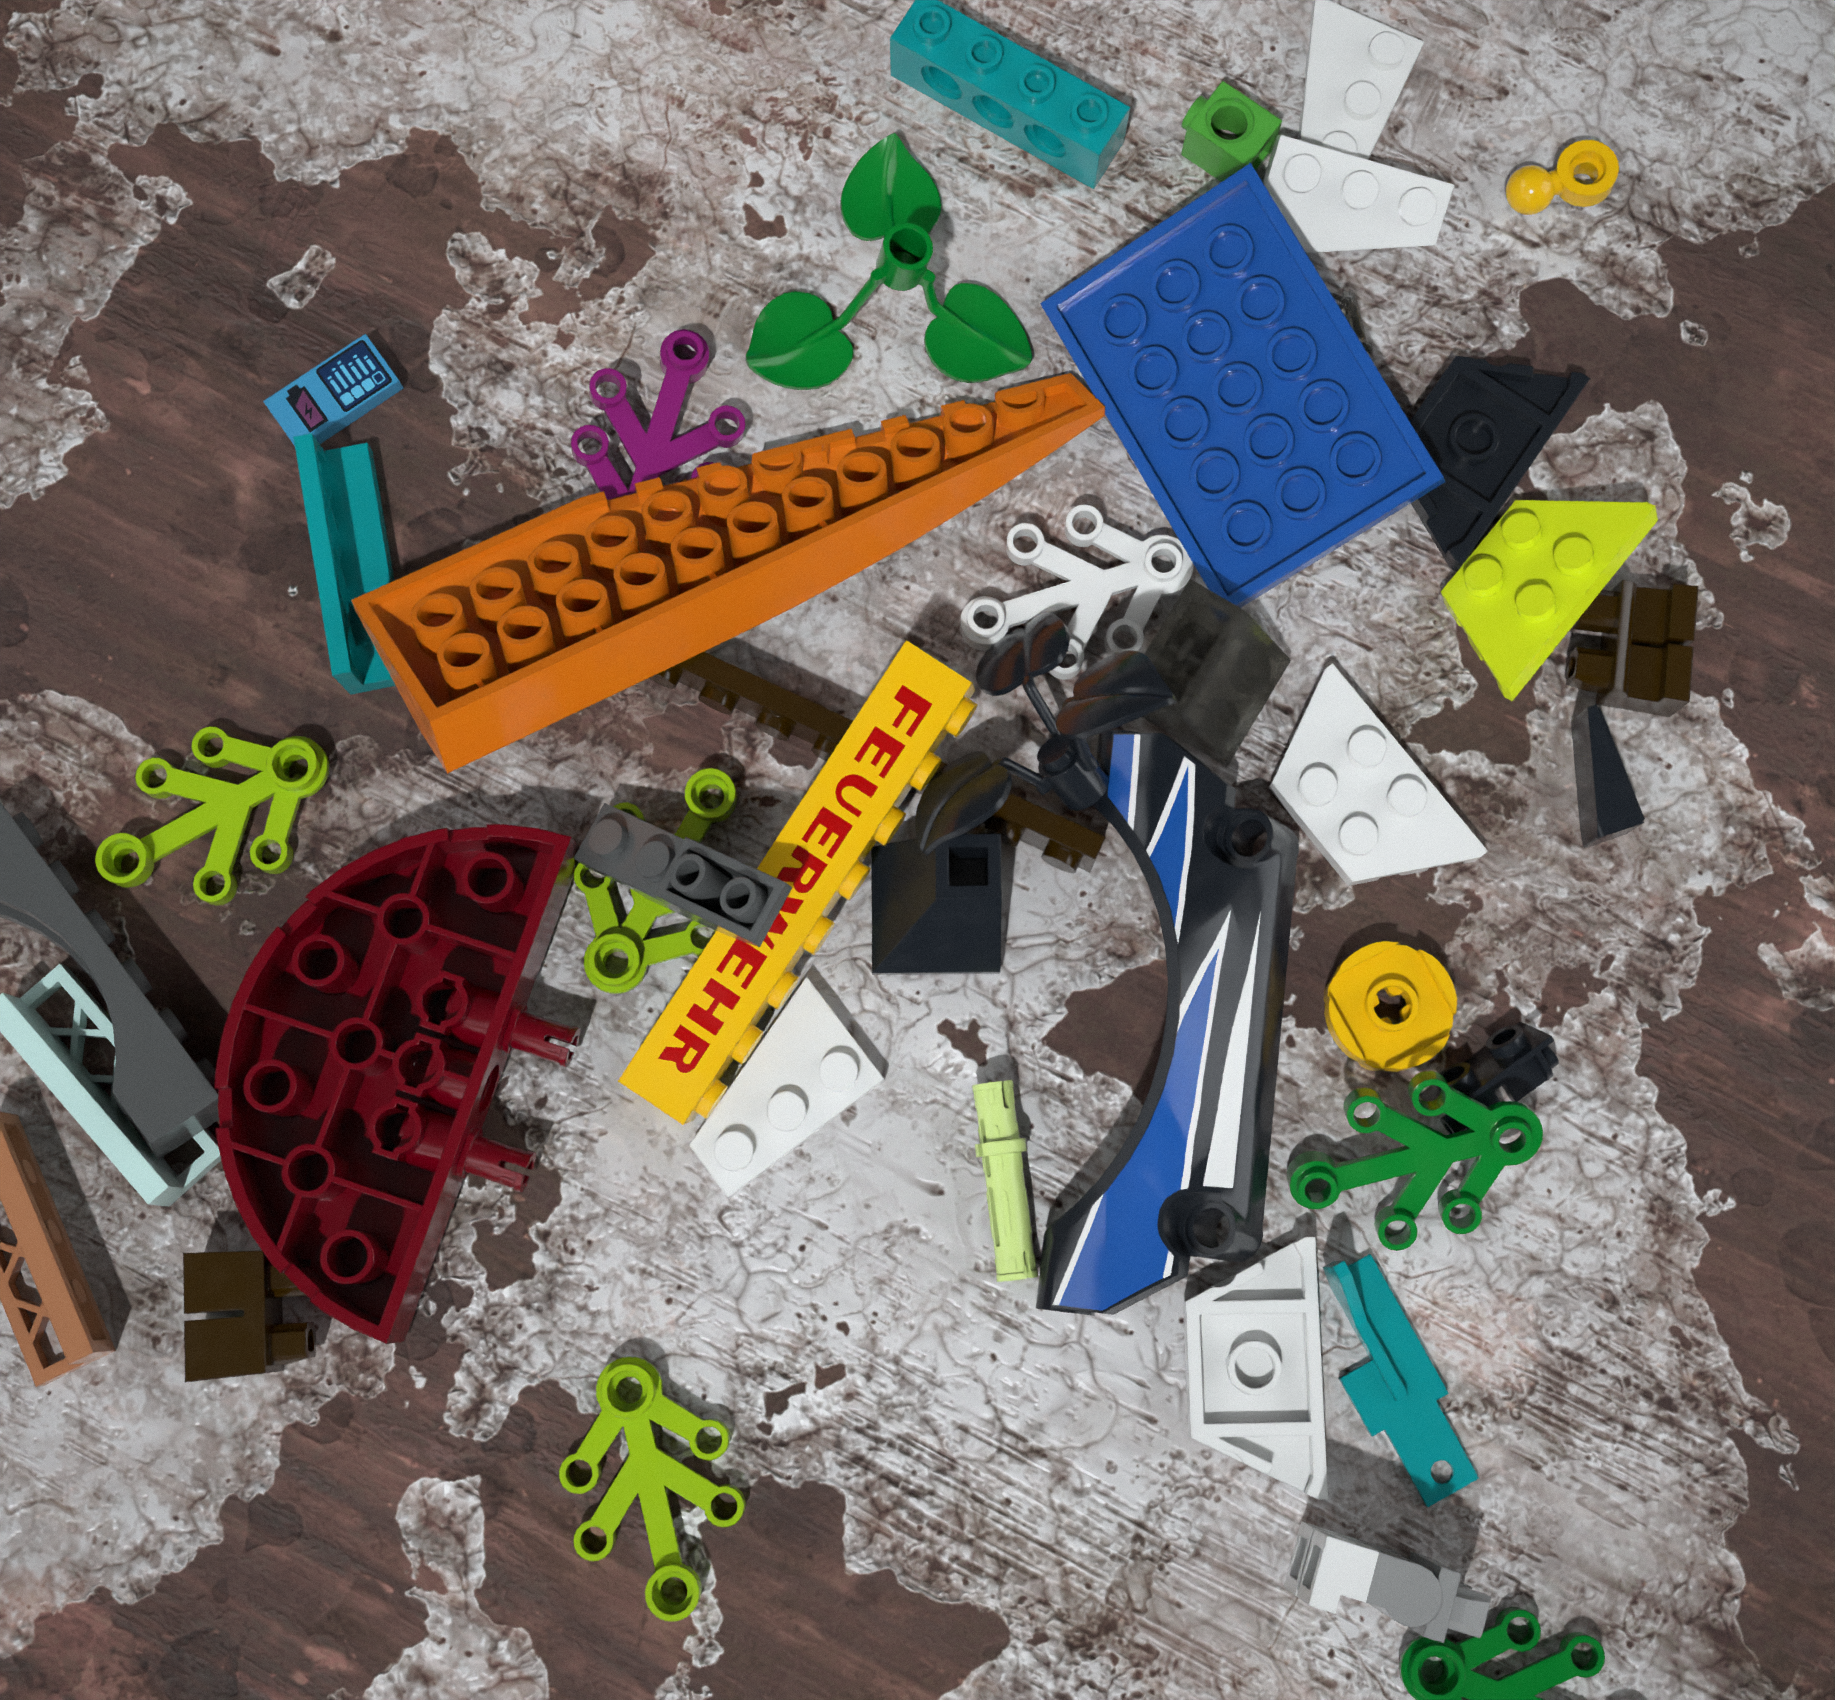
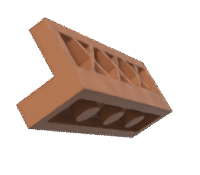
(52, 1263)

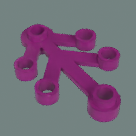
(654, 452)

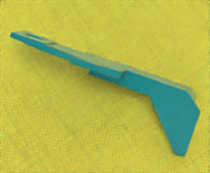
(1399, 1383)

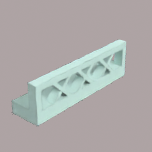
(81, 1093)

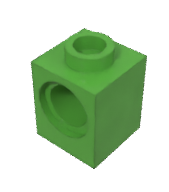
(1232, 112)

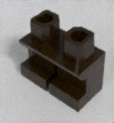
(1642, 650)
(246, 1343)

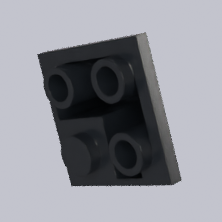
(938, 908)

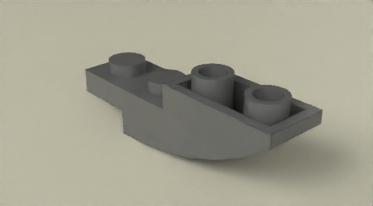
(683, 875)

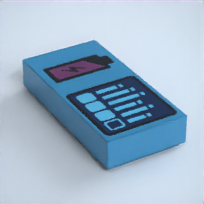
(335, 392)

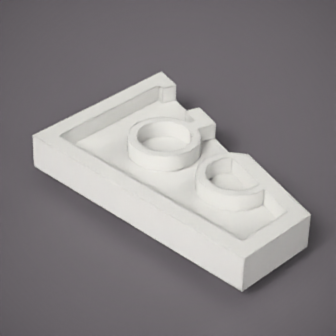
(1352, 78)
(1352, 202)
(785, 1093)

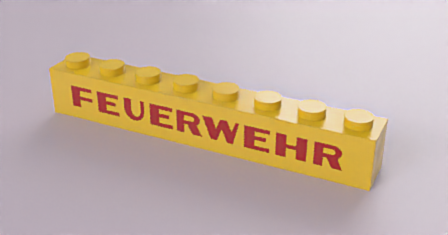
(821, 859)

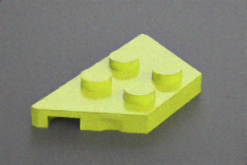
(1538, 579)

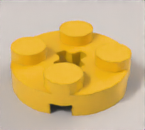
(1425, 1018)

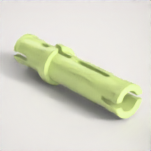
(1004, 1177)

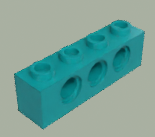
(1008, 90)

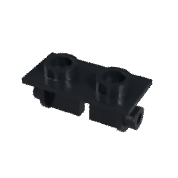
(1512, 1058)

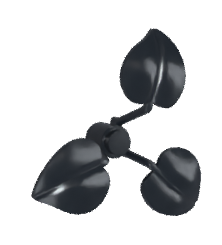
(1104, 697)

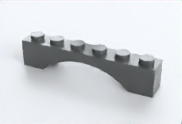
(153, 1076)

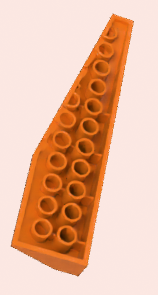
(656, 576)

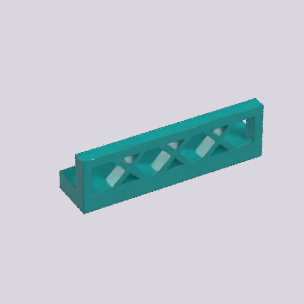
(347, 553)

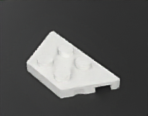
(1364, 793)
(1259, 1368)

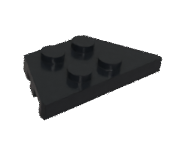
(1483, 435)

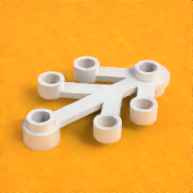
(1085, 586)

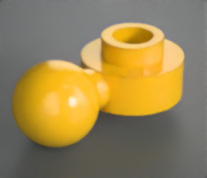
(1533, 187)

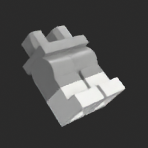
(1409, 1591)

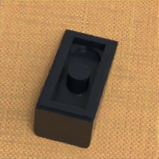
(1603, 788)

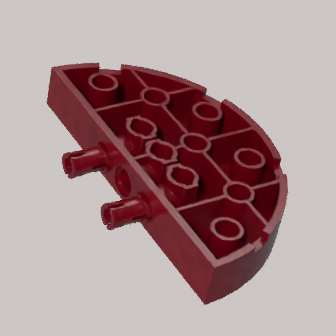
(374, 1056)

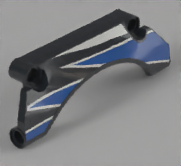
(1211, 1102)

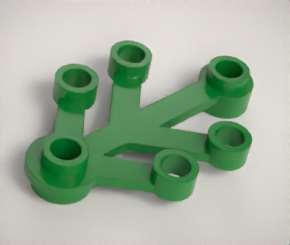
(1424, 1156)
(1522, 1684)

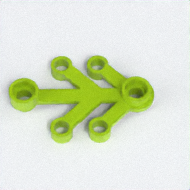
(224, 808)
(642, 916)
(648, 1474)

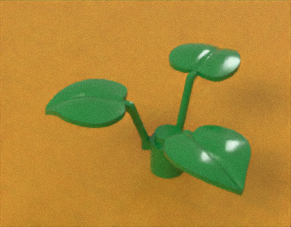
(895, 200)

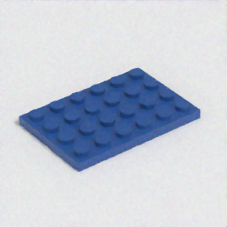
(1241, 391)

